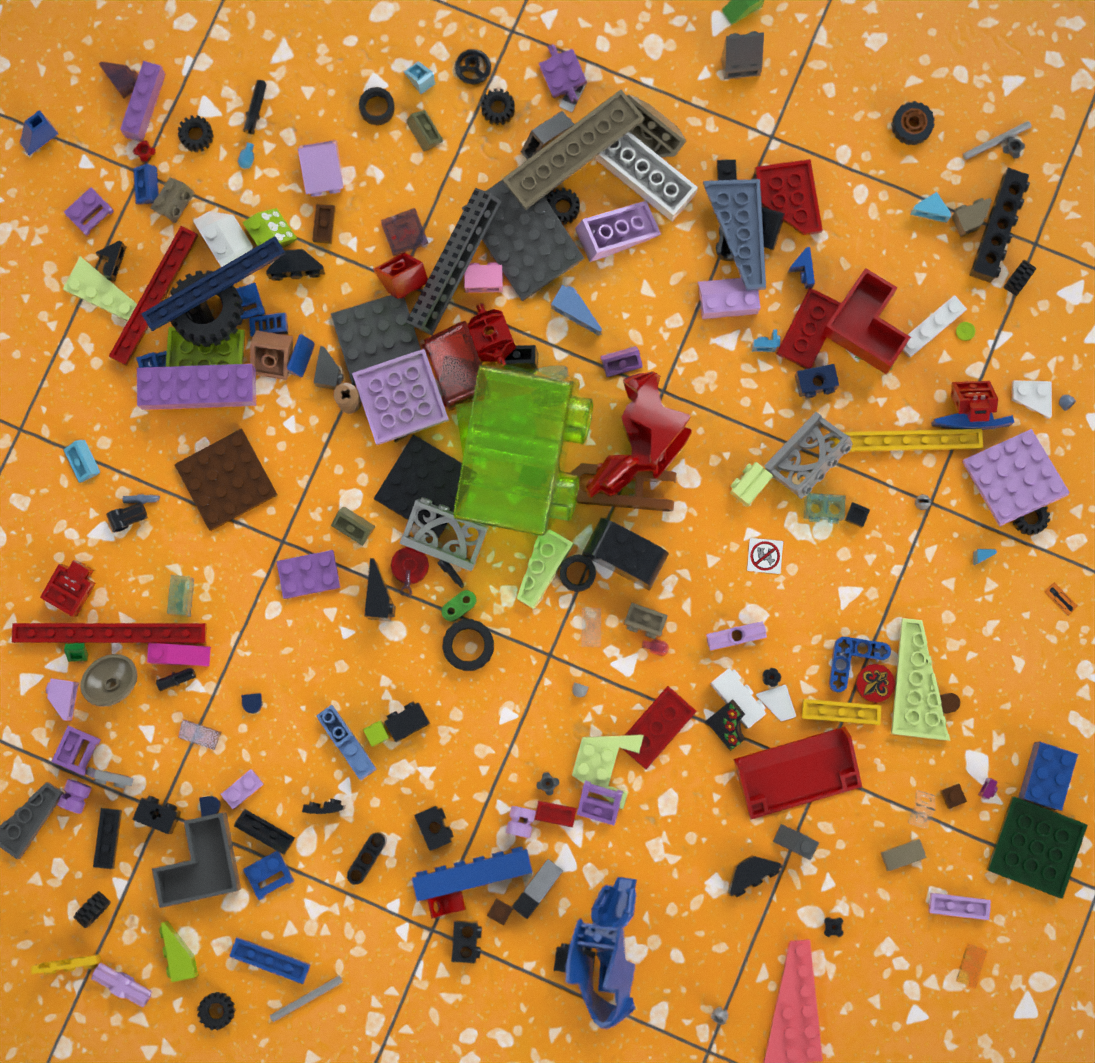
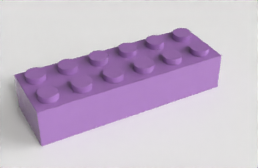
(196, 386)

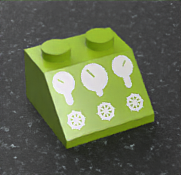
(268, 224)

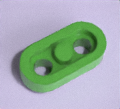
(459, 606)

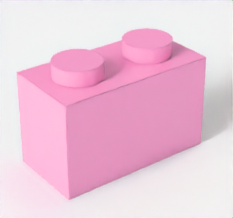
(483, 278)

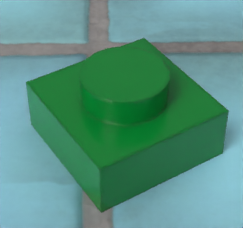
(76, 652)

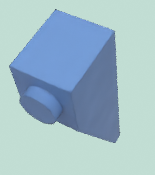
(571, 306)

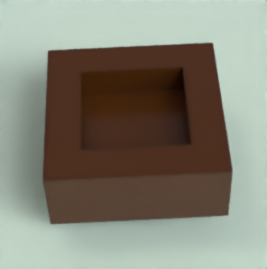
(953, 796)
(500, 911)

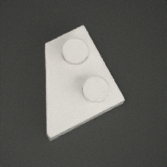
(1034, 396)

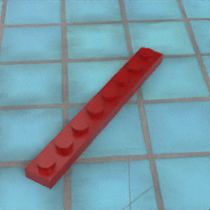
(153, 294)

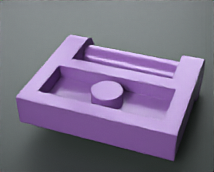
(85, 207)
(70, 747)
(597, 808)

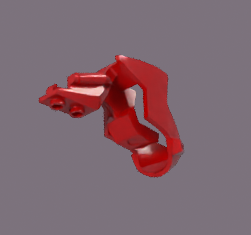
(651, 429)

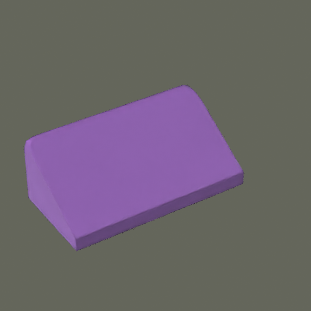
(621, 361)

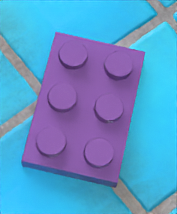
(308, 574)

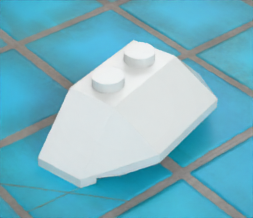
(223, 236)

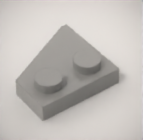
(104, 776)

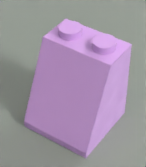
(321, 167)

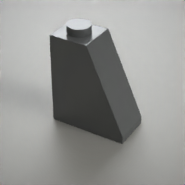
(546, 133)

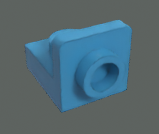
(762, 344)

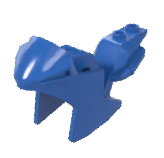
(609, 914)

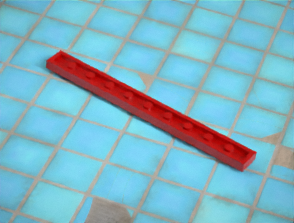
(109, 632)

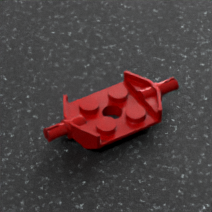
(493, 346)

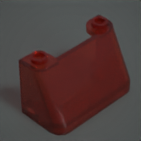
(454, 363)

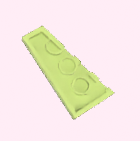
(96, 289)
(543, 565)

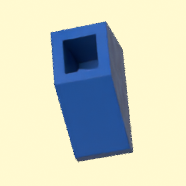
(36, 132)

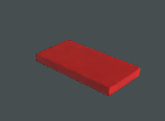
(805, 335)
(660, 725)

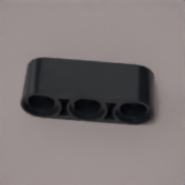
(358, 863)

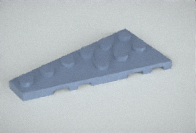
(740, 218)

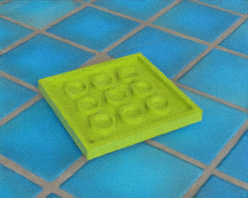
(186, 354)

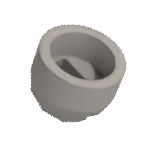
(922, 506)
(579, 690)
(719, 1016)

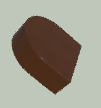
(950, 702)

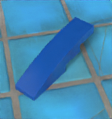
(961, 421)

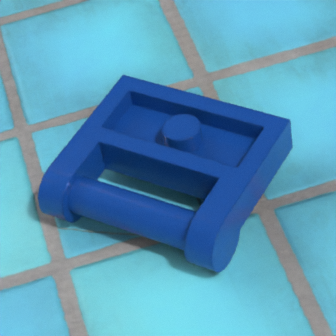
(250, 296)
(266, 868)

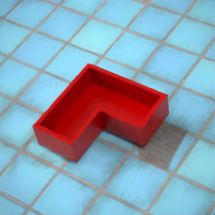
(859, 326)

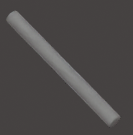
(977, 150)
(306, 998)

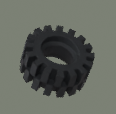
(498, 96)
(200, 143)
(569, 197)
(1020, 277)
(1036, 528)
(92, 909)
(211, 1022)

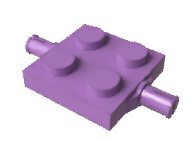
(563, 73)

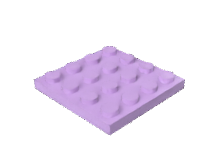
(400, 397)
(1015, 477)

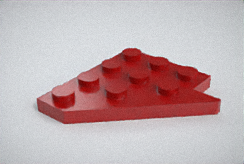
(791, 190)

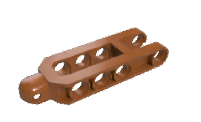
(624, 501)

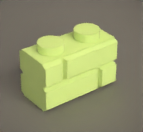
(750, 484)

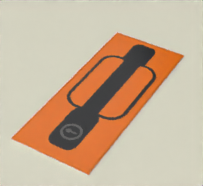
(1061, 598)

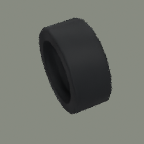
(376, 92)
(577, 587)

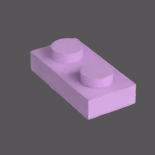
(242, 789)

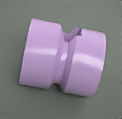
(517, 828)

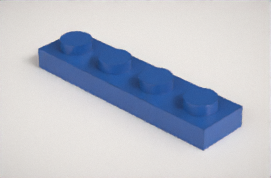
(270, 960)

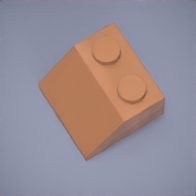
(271, 354)

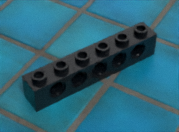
(1010, 180)

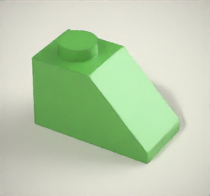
(739, 9)

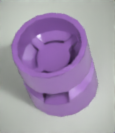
(74, 796)

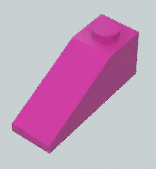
(178, 654)

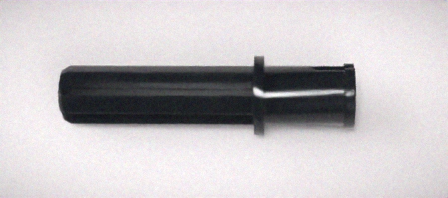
(255, 106)

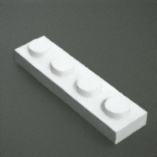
(934, 325)

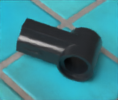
(121, 518)

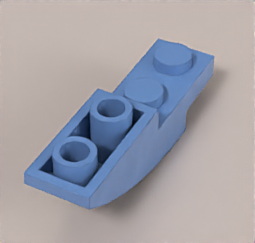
(346, 742)

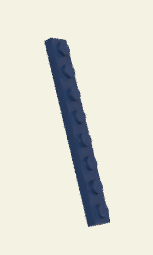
(213, 283)

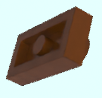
(324, 223)

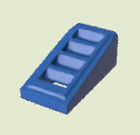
(271, 317)

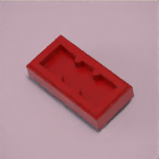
(555, 813)

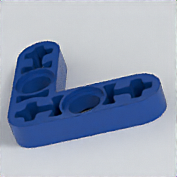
(852, 651)

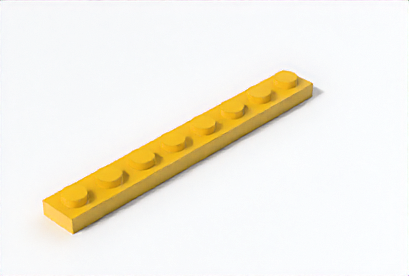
(914, 440)

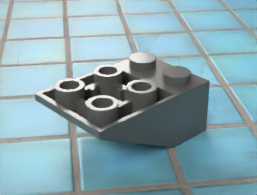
(742, 55)

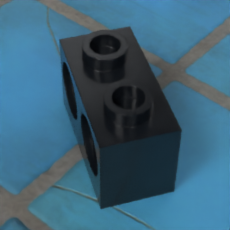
(461, 941)

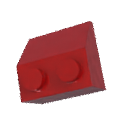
(401, 275)

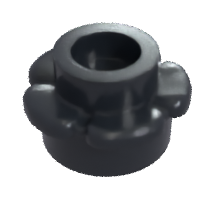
(766, 677)

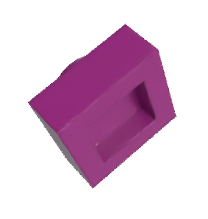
(988, 789)

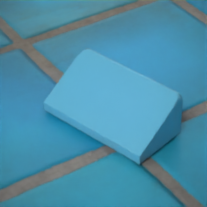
(81, 460)

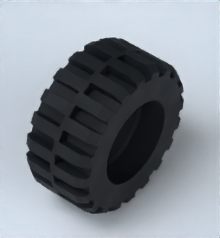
(217, 329)

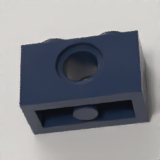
(826, 374)

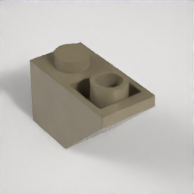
(970, 218)

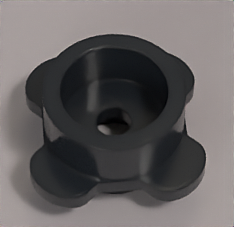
(828, 927)

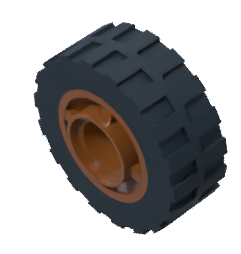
(917, 112)

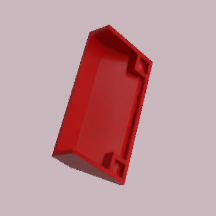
(798, 772)

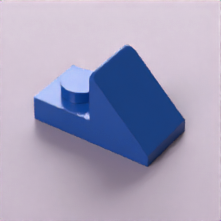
(804, 264)

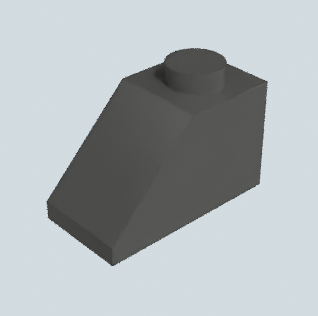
(327, 371)
(795, 842)

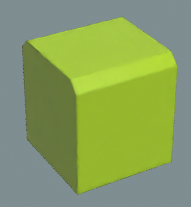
(376, 733)

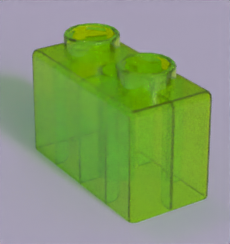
(520, 449)

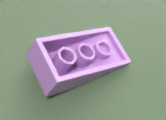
(616, 230)

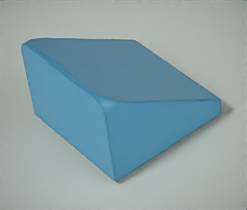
(982, 554)

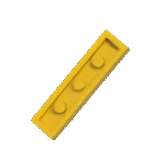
(841, 712)

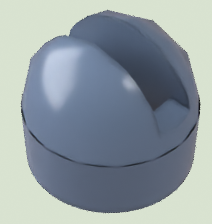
(1066, 401)

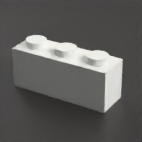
(730, 687)

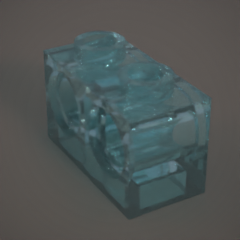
(824, 502)

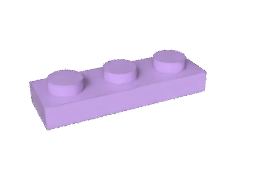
(959, 906)

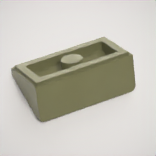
(424, 130)
(352, 525)

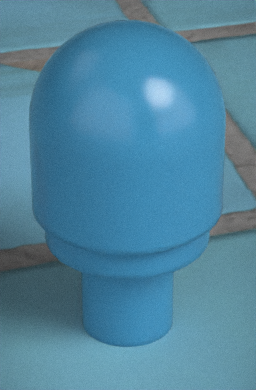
(246, 156)

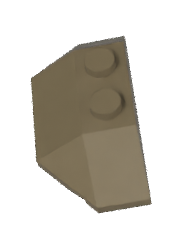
(657, 130)

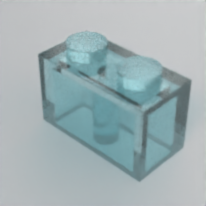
(180, 595)

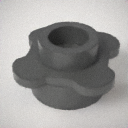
(1018, 147)
(547, 778)

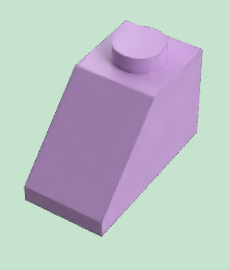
(62, 697)

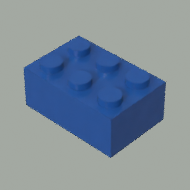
(1048, 776)

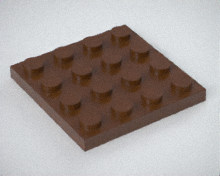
(226, 479)

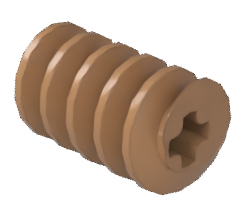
(347, 398)

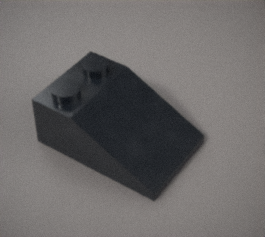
(378, 599)

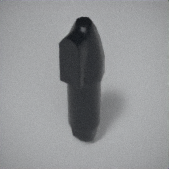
(448, 568)

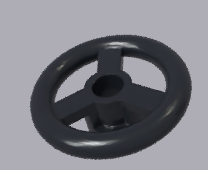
(472, 59)

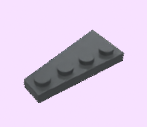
(24, 825)

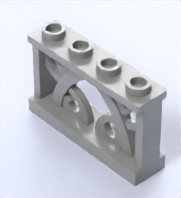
(812, 472)
(420, 544)

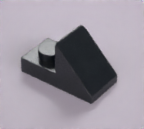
(114, 255)

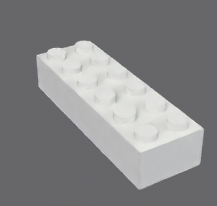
(648, 175)

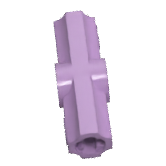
(748, 633)
(121, 985)

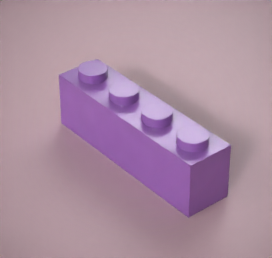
(142, 101)

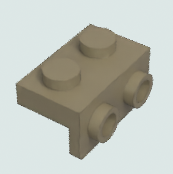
(172, 199)
(645, 620)

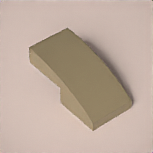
(903, 855)

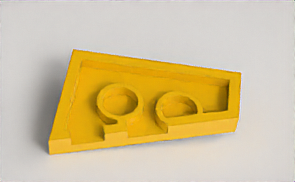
(67, 964)

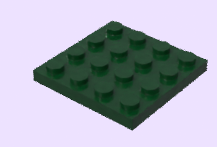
(1037, 847)

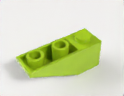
(180, 958)

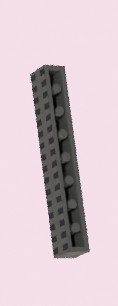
(453, 261)

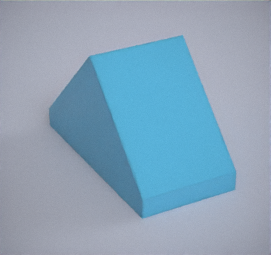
(420, 77)
(932, 208)

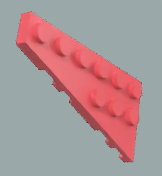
(795, 1019)

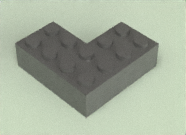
(211, 866)

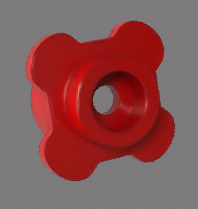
(144, 145)

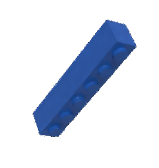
(473, 874)

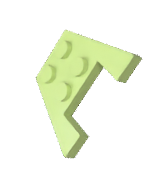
(597, 759)

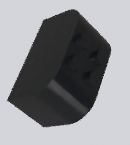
(625, 553)

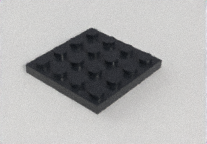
(417, 474)

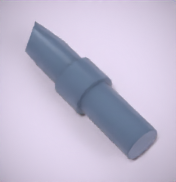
(141, 498)

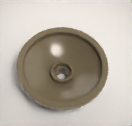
(109, 680)

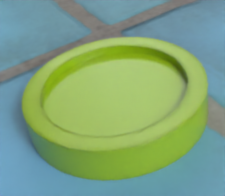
(965, 331)

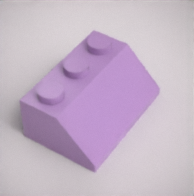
(727, 299)

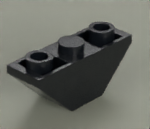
(295, 265)
(751, 872)

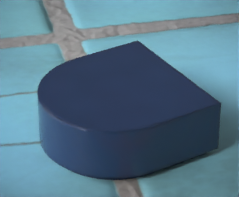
(252, 702)
(209, 805)

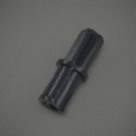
(175, 679)

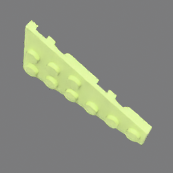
(916, 696)

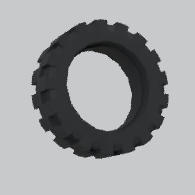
(455, 629)

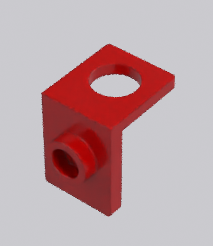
(446, 904)

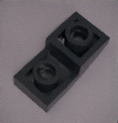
(329, 807)

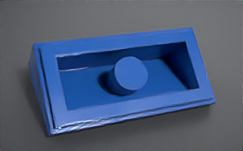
(146, 184)
(300, 356)

